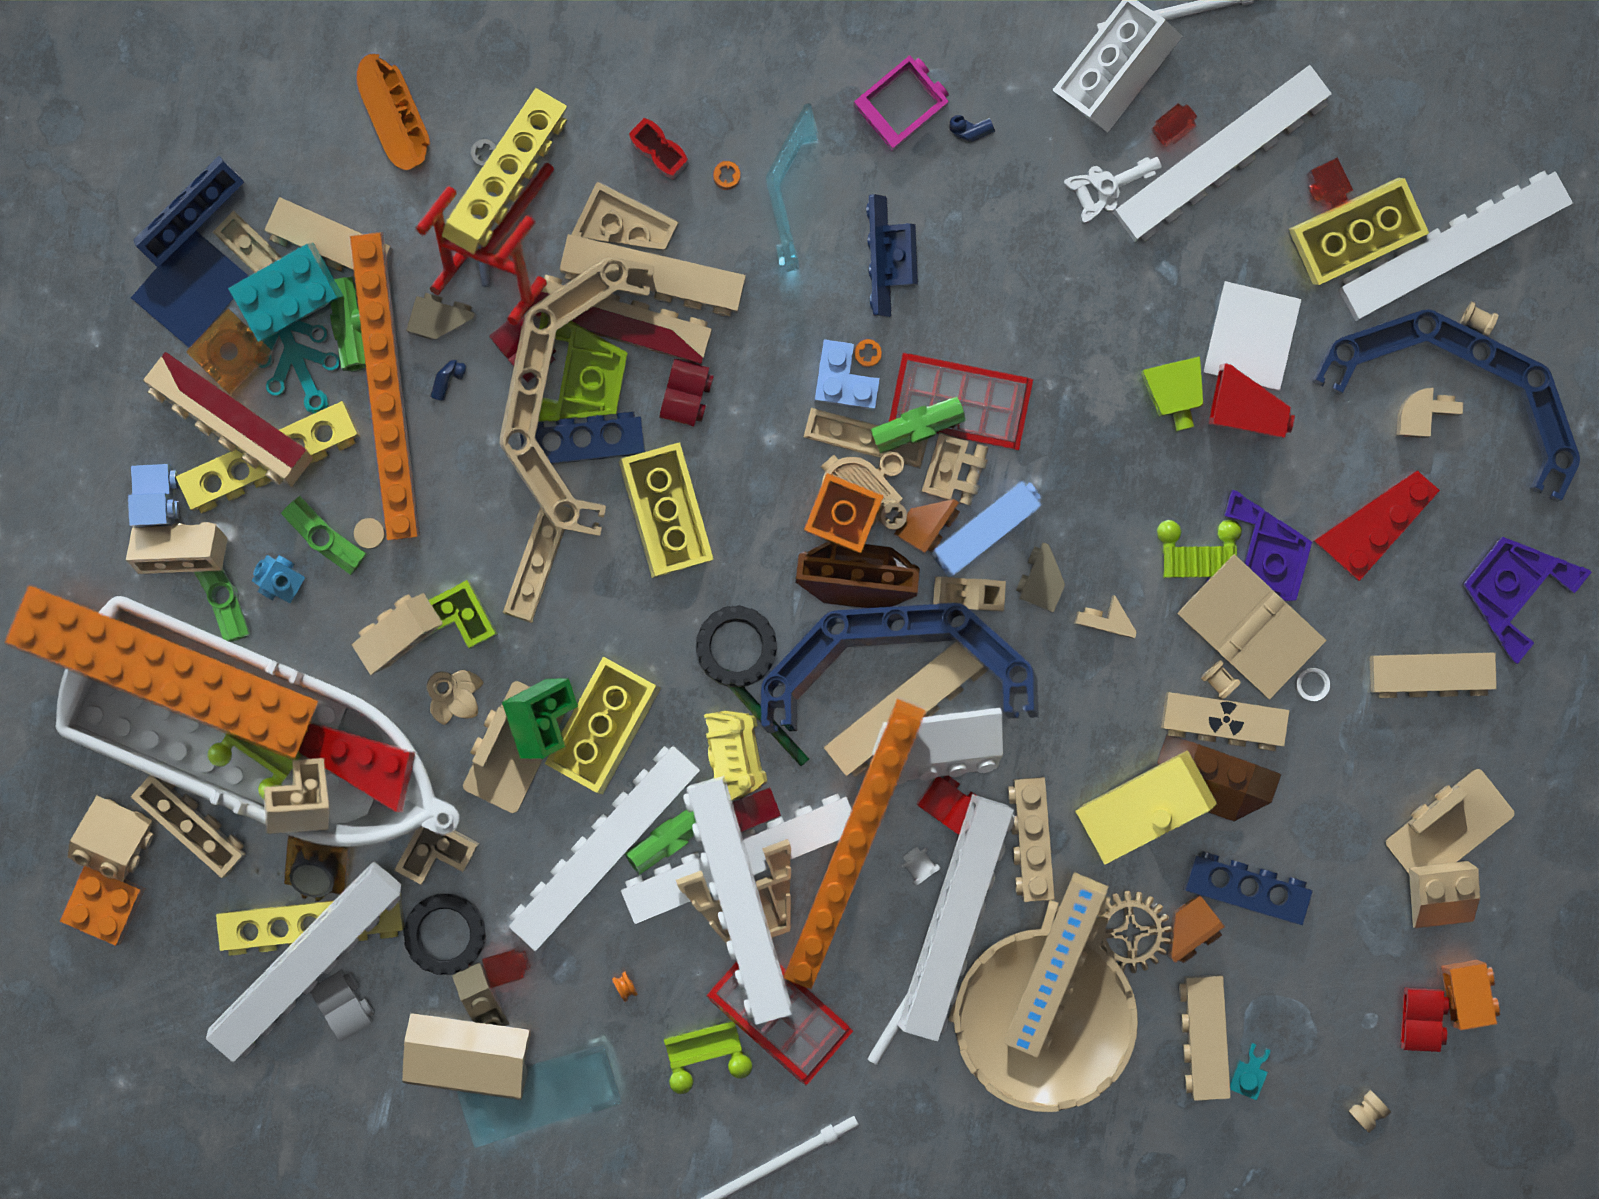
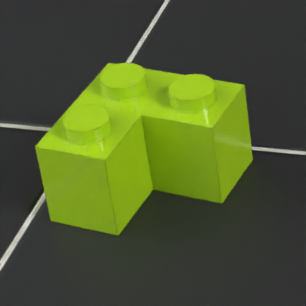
(465, 609)

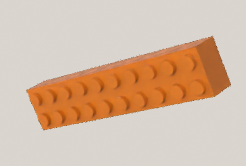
(161, 672)

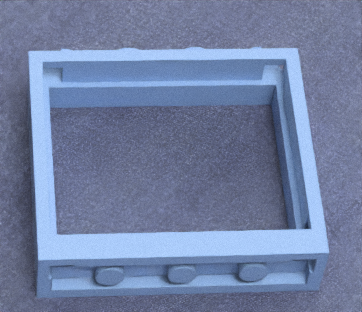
(986, 528)

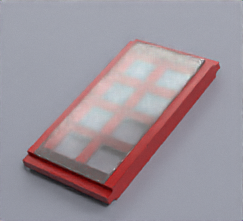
(991, 400)
(796, 1041)

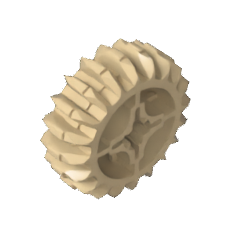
(1156, 930)

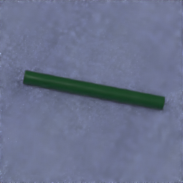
(781, 736)

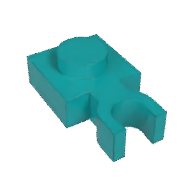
(1248, 1076)

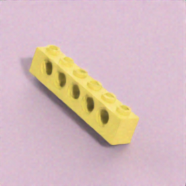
(538, 111)
(194, 482)
(231, 925)

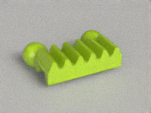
(1196, 561)
(221, 754)
(702, 1046)

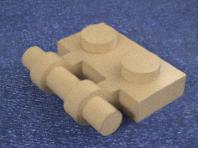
(946, 465)

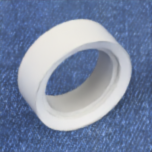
(1325, 679)

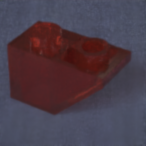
(506, 966)

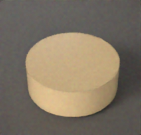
(369, 533)

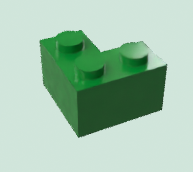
(534, 716)

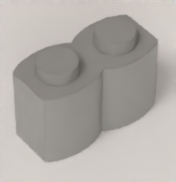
(341, 1005)

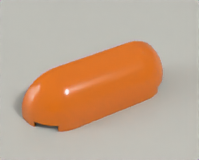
(392, 112)

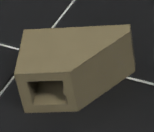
(438, 320)
(1044, 581)
(479, 997)

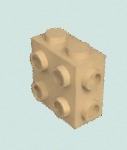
(110, 839)

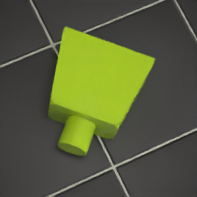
(1176, 390)

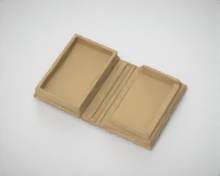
(1251, 626)

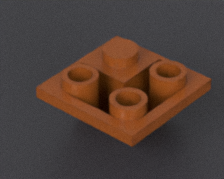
(925, 523)
(1192, 926)

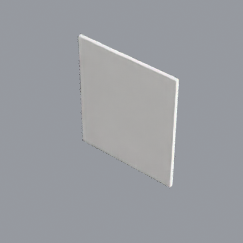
(1253, 333)

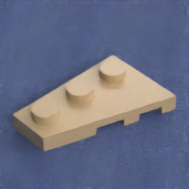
(623, 220)

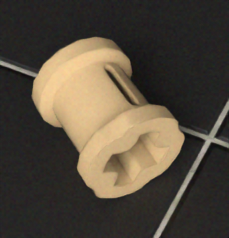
(1479, 319)
(1220, 680)

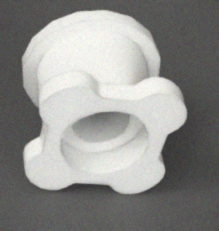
(919, 865)

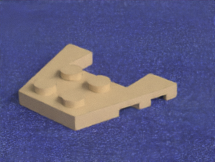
(773, 892)

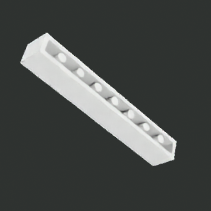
(1222, 153)
(1454, 246)
(805, 833)
(604, 847)
(739, 899)
(956, 917)
(304, 961)

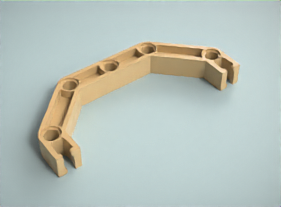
(534, 356)

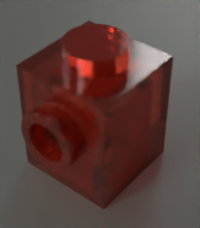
(1329, 184)

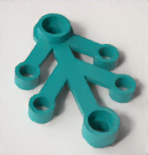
(293, 354)

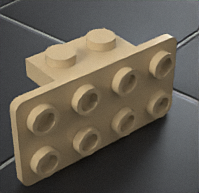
(497, 769)
(1451, 824)

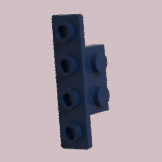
(891, 255)

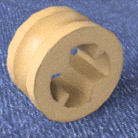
(898, 521)

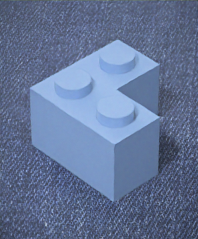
(839, 387)
(152, 496)

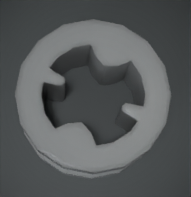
(481, 144)

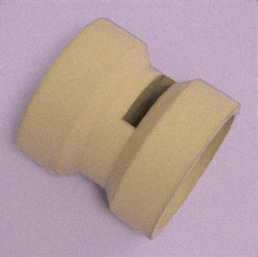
(1370, 1111)

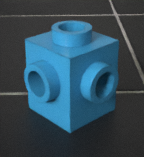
(277, 578)

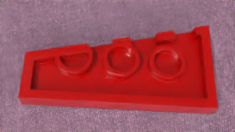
(1372, 529)
(367, 764)

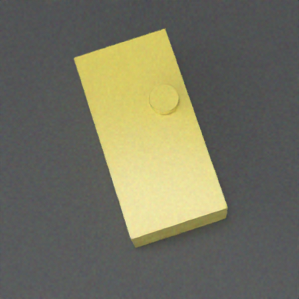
(1358, 231)
(665, 510)
(603, 725)
(1146, 807)

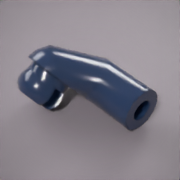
(969, 131)
(444, 376)

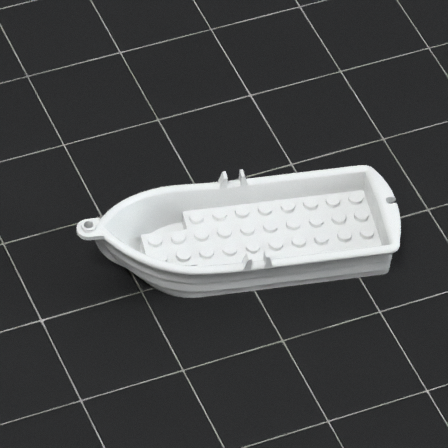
(178, 747)

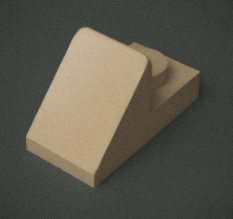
(1116, 621)

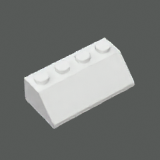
(1117, 63)
(954, 745)

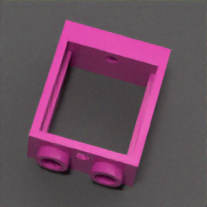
(875, 119)

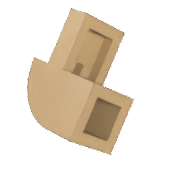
(1416, 412)
(972, 593)

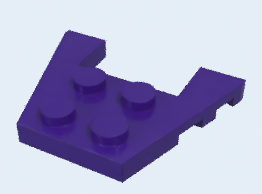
(1275, 549)
(1507, 582)

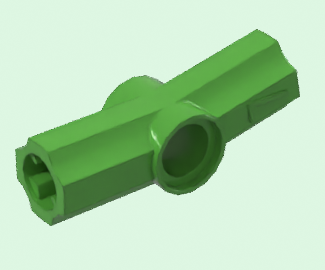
(347, 327)
(918, 424)
(338, 548)
(229, 614)
(662, 842)

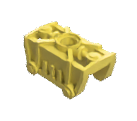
(735, 751)

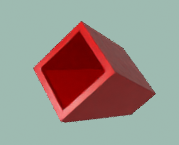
(1247, 406)

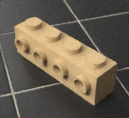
(189, 826)
(1033, 839)

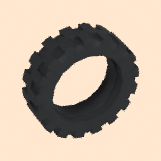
(739, 614)
(412, 931)

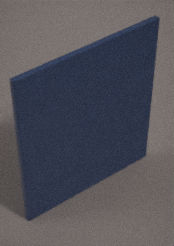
(190, 288)

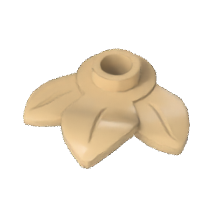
(457, 698)

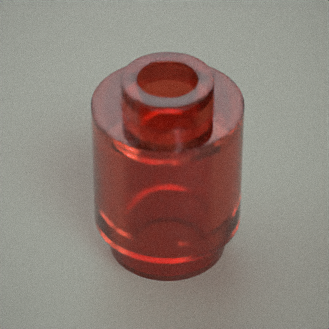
(1175, 124)

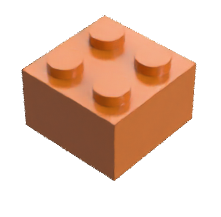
(843, 513)
(102, 906)
(1470, 994)

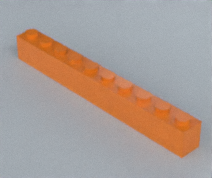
(385, 385)
(854, 843)

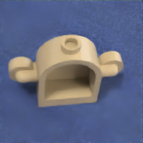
(866, 475)

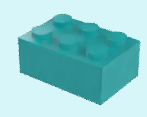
(285, 292)

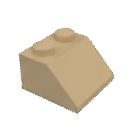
(1444, 894)

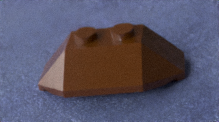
(862, 580)
(1234, 783)

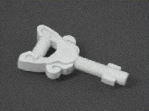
(1107, 186)

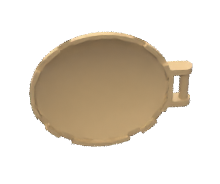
(1087, 1043)

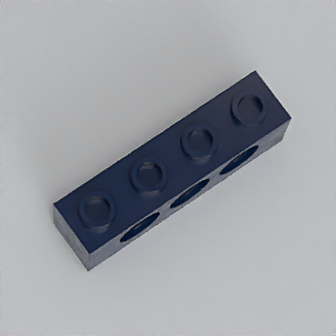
(188, 211)
(630, 443)
(1291, 909)

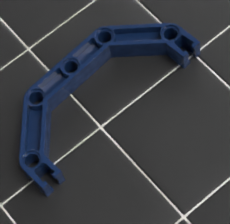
(1501, 363)
(873, 627)

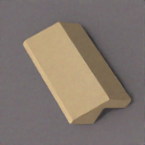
(465, 1056)

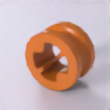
(717, 174)
(861, 346)
(625, 986)

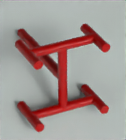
(501, 261)

